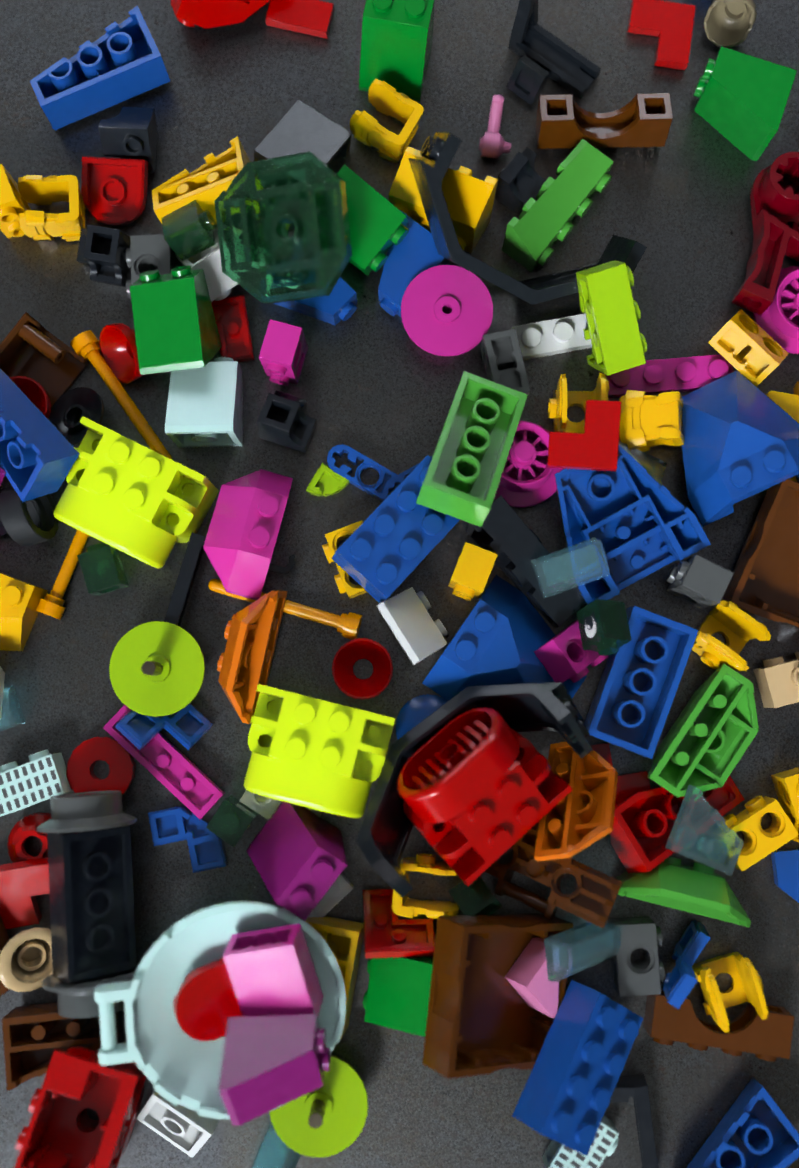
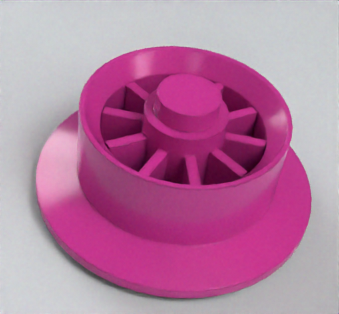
(446, 310)
(782, 316)
(525, 475)

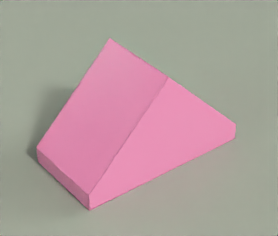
(531, 980)

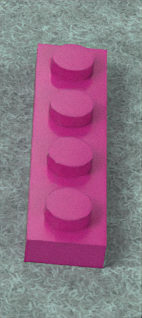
(669, 375)
(170, 769)

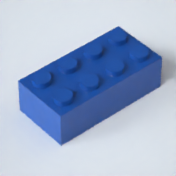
(393, 538)
(640, 683)
(578, 1067)

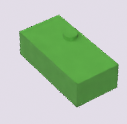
(472, 449)

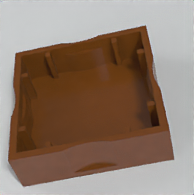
(768, 566)
(473, 1011)

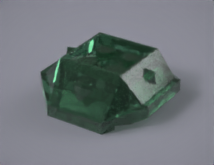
(255, 224)

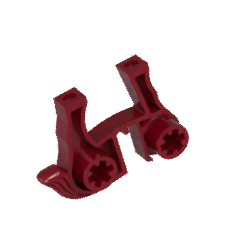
(775, 231)

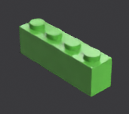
(558, 203)

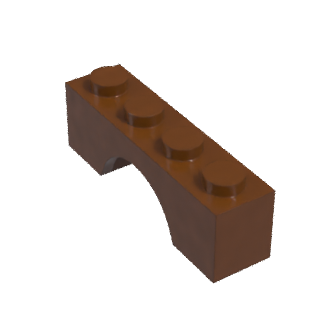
(638, 124)
(747, 1032)

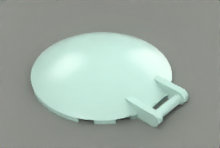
(176, 1064)

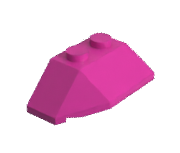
(246, 530)

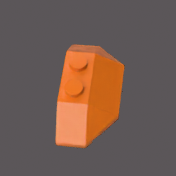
(250, 651)
(585, 812)

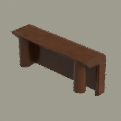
(40, 355)

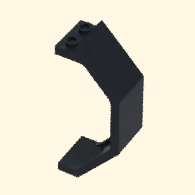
(429, 174)
(524, 710)

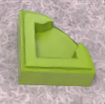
(326, 482)

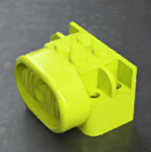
(132, 496)
(315, 752)

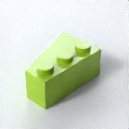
(611, 317)

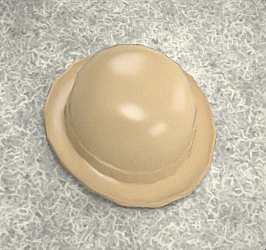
(26, 960)

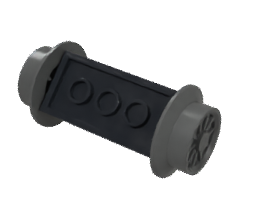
(89, 898)

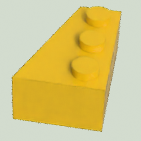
(202, 184)

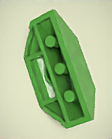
(708, 735)
(686, 889)

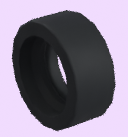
(27, 528)

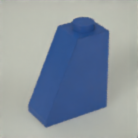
(404, 263)
(329, 309)

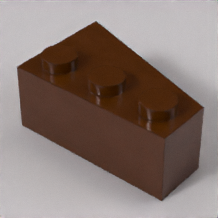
(36, 1031)

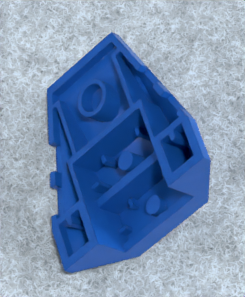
(734, 445)
(632, 518)
(495, 646)

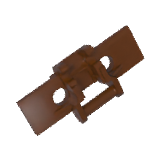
(590, 900)

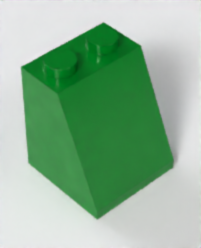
(396, 44)
(744, 98)
(372, 223)
(173, 320)
(399, 993)

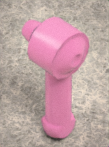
(492, 143)

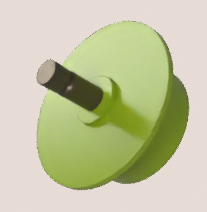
(157, 669)
(327, 1117)

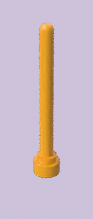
(88, 347)
(53, 602)
(347, 624)

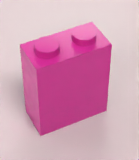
(273, 972)

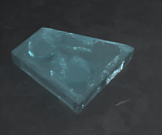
(703, 834)

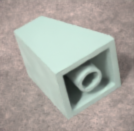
(206, 405)

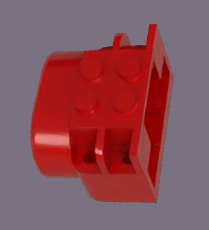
(477, 790)
(60, 1127)

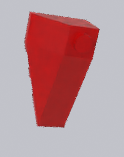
(647, 819)

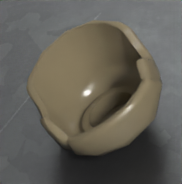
(729, 21)

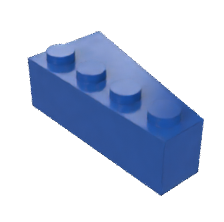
(101, 73)
(30, 445)
(750, 1135)

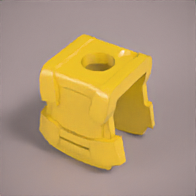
(392, 103)
(44, 191)
(564, 399)
(651, 420)
(736, 628)
(412, 907)
(745, 986)

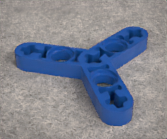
(387, 478)

